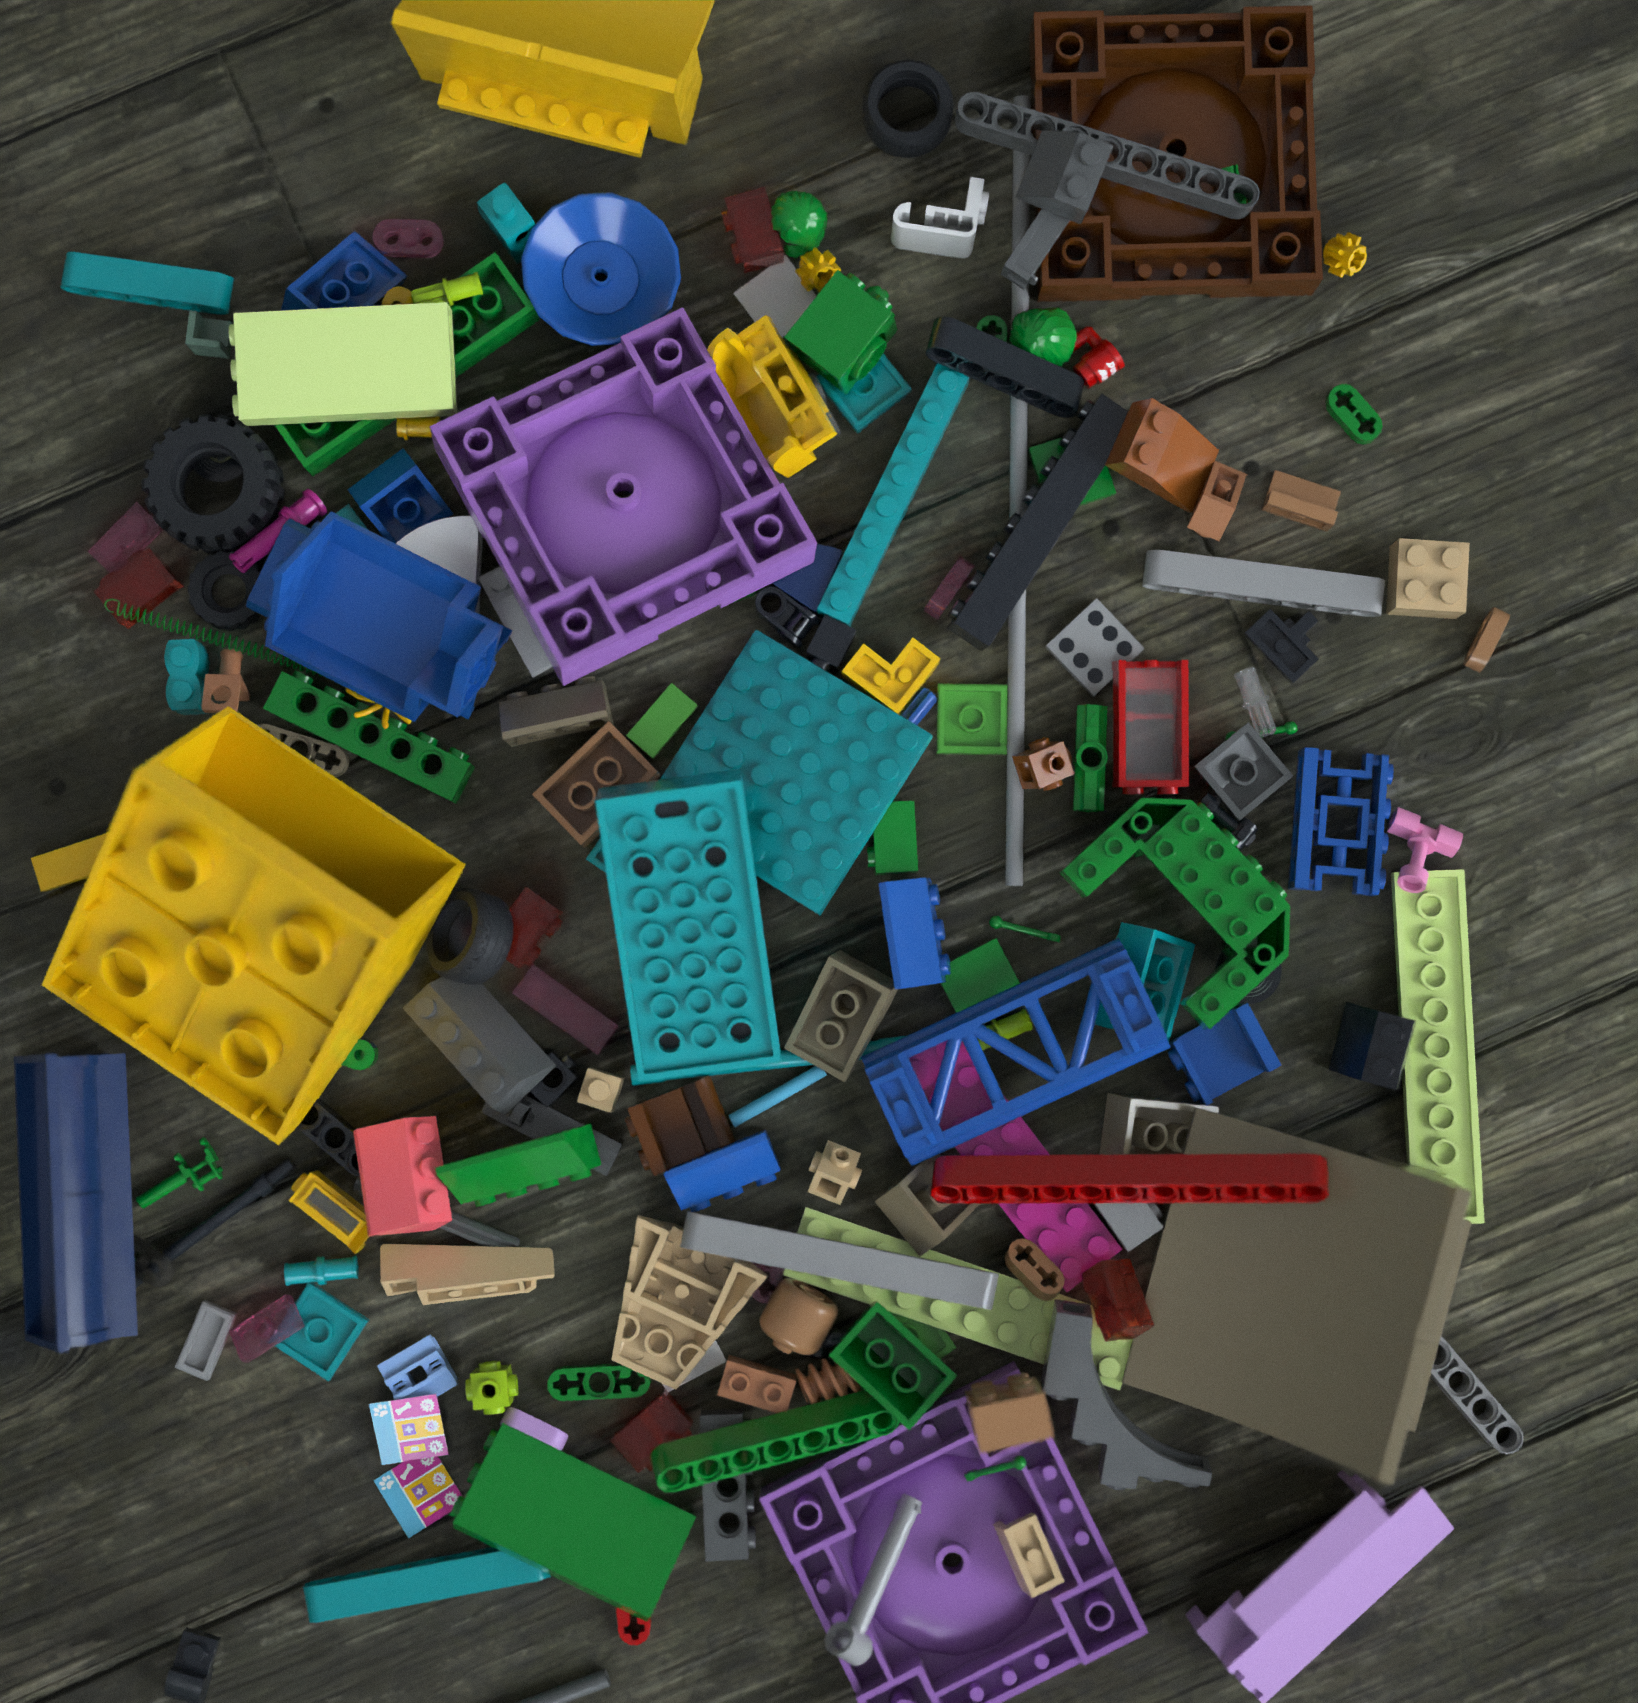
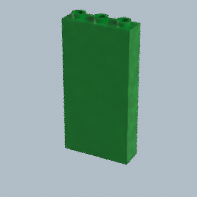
(572, 1521)

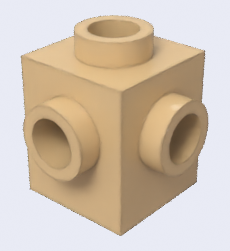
(837, 1165)

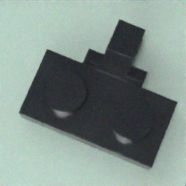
(1284, 643)

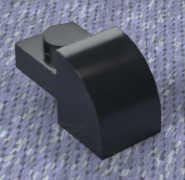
(192, 1668)

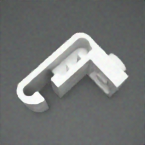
(945, 229)

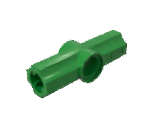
(1090, 735)

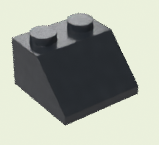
(1372, 1045)

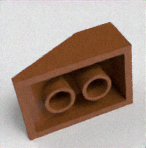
(1163, 453)

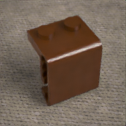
(679, 1126)

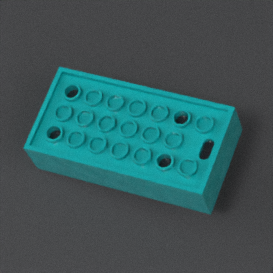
(688, 924)

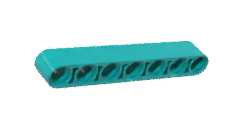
(415, 1583)

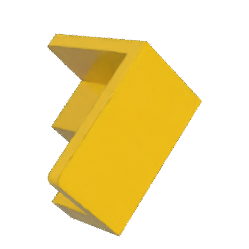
(894, 683)

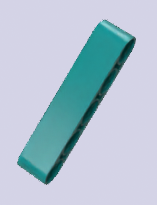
(147, 283)

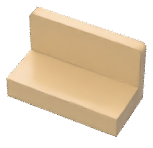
(1029, 1554)

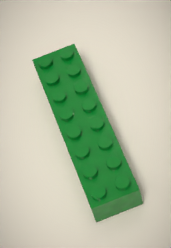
(479, 329)

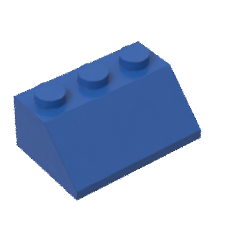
(914, 932)
(723, 1172)

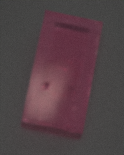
(266, 1328)

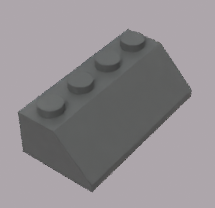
(480, 1040)

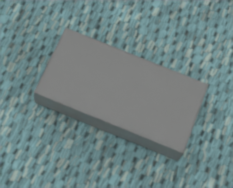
(206, 1340)

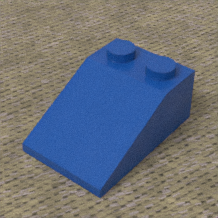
(345, 277)

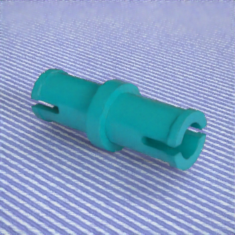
(321, 1270)

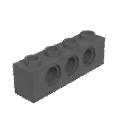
(720, 1541)

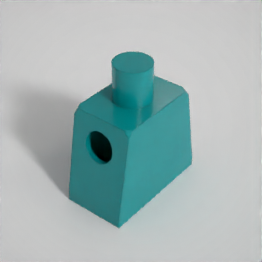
(506, 219)

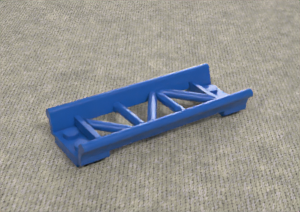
(1112, 984)

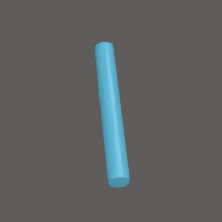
(776, 1095)

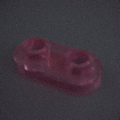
(409, 238)

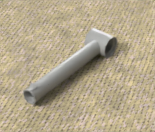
(855, 1627)

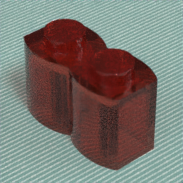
(656, 1424)

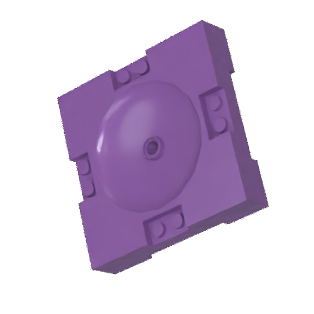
(609, 569)
(962, 1627)

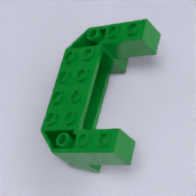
(1212, 878)

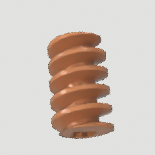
(825, 1382)

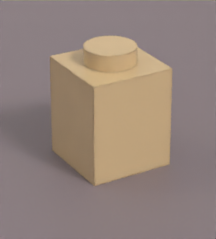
(600, 1089)

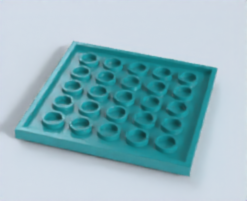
(812, 764)

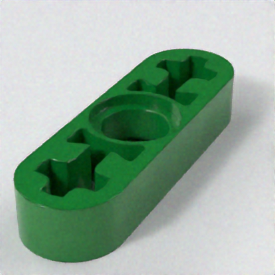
(572, 1374)

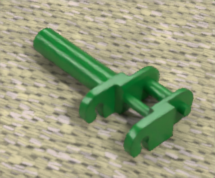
(182, 1176)

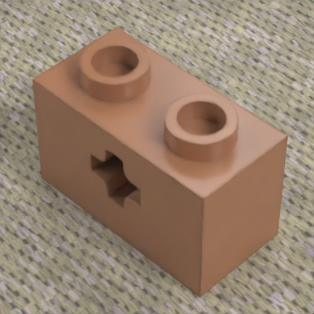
(757, 1385)

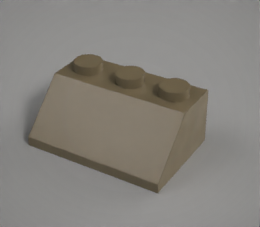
(554, 712)

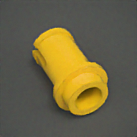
(415, 426)

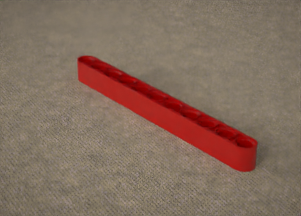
(1131, 1178)

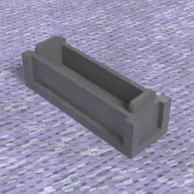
(1033, 248)

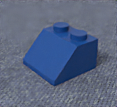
(398, 497)

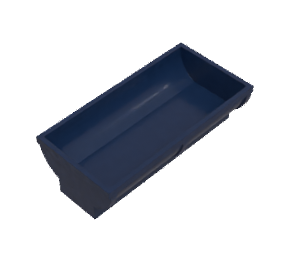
(75, 1199)

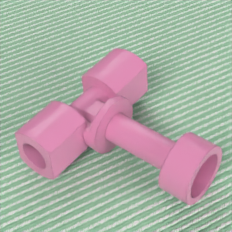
(1422, 841)

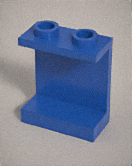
(1223, 1055)

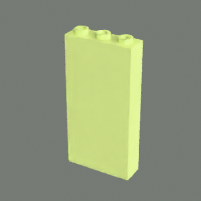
(343, 364)

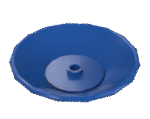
(606, 237)

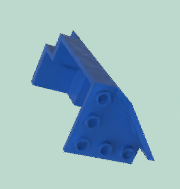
(376, 618)

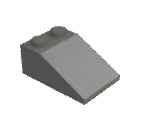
(512, 617)

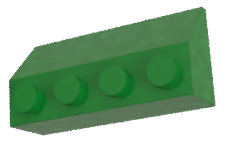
(522, 1165)

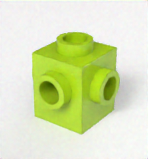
(501, 1378)

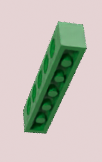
(286, 703)

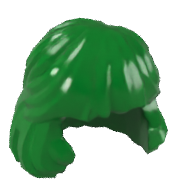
(799, 221)
(1045, 334)

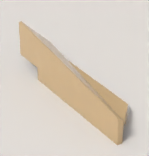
(462, 1272)

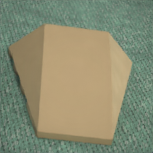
(676, 1302)

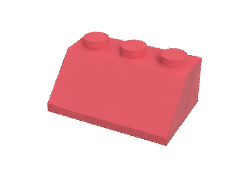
(400, 1176)

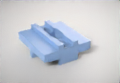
(420, 1353)

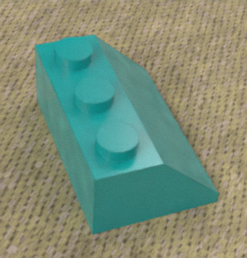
(1162, 968)

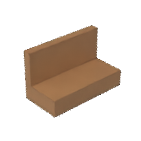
(1301, 501)

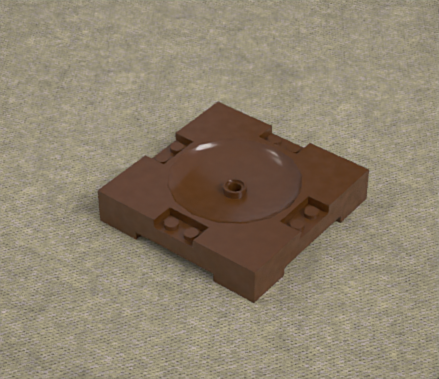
(1218, 95)

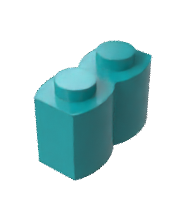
(187, 665)

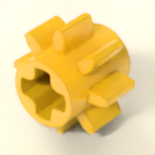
(1344, 254)
(816, 269)

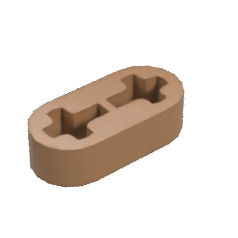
(1486, 639)
(1034, 1269)

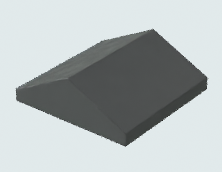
(1243, 772)

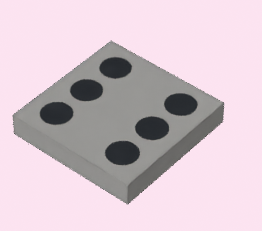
(1091, 645)

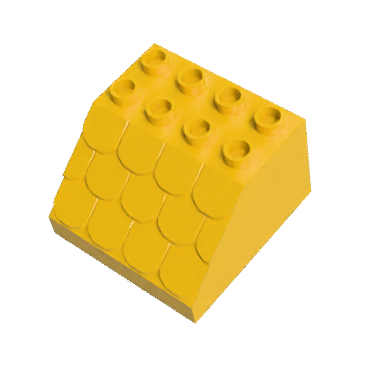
(248, 920)

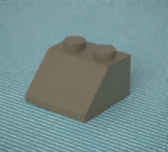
(916, 1213)

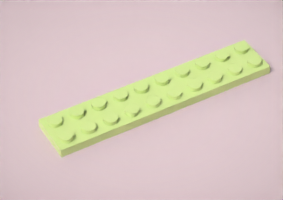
(1441, 1056)
(1015, 1324)

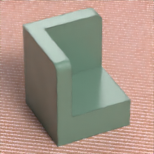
(208, 336)

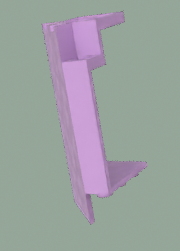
(1320, 1587)

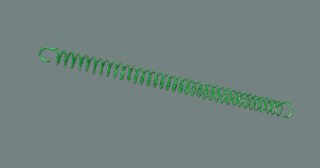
(209, 635)

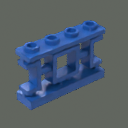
(1308, 819)

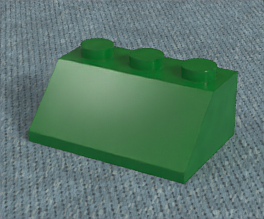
(892, 1365)

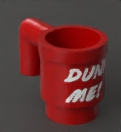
(1100, 361)

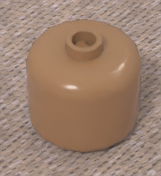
(798, 1317)

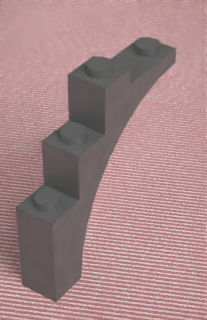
(1096, 1418)

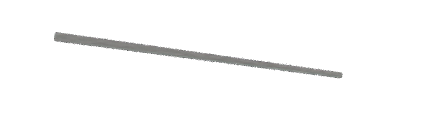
(1017, 617)

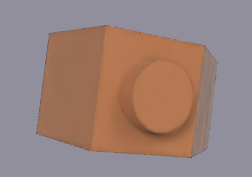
(1217, 501)

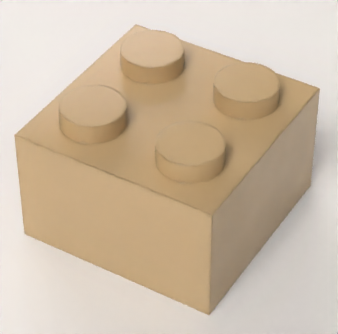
(1427, 578)

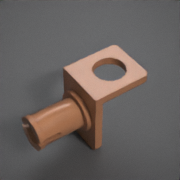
(226, 685)

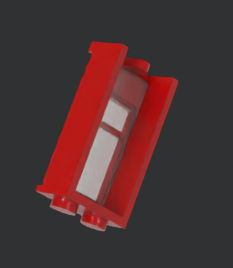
(1150, 725)

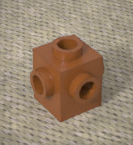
(1043, 764)

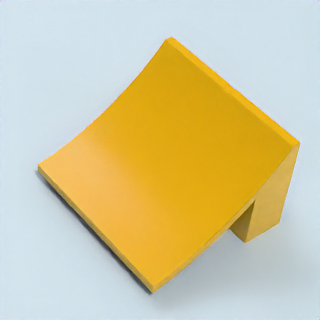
(563, 65)

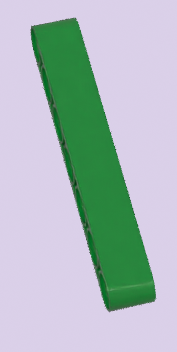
(770, 1441)

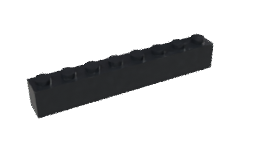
(1039, 524)

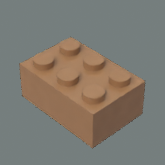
(600, 763)
(1008, 1413)

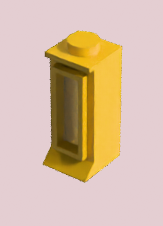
(331, 1208)

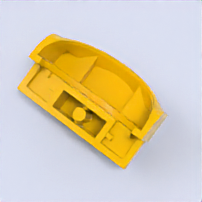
(772, 394)

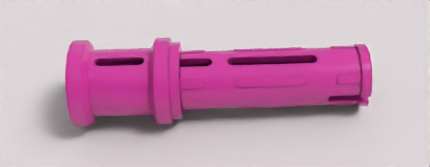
(302, 511)

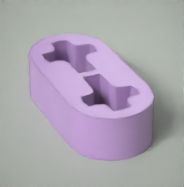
(535, 1428)

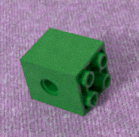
(843, 331)

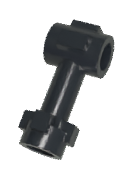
(1242, 830)

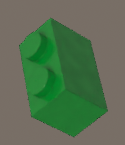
(895, 841)

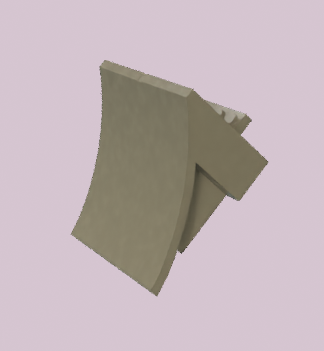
(1306, 1311)

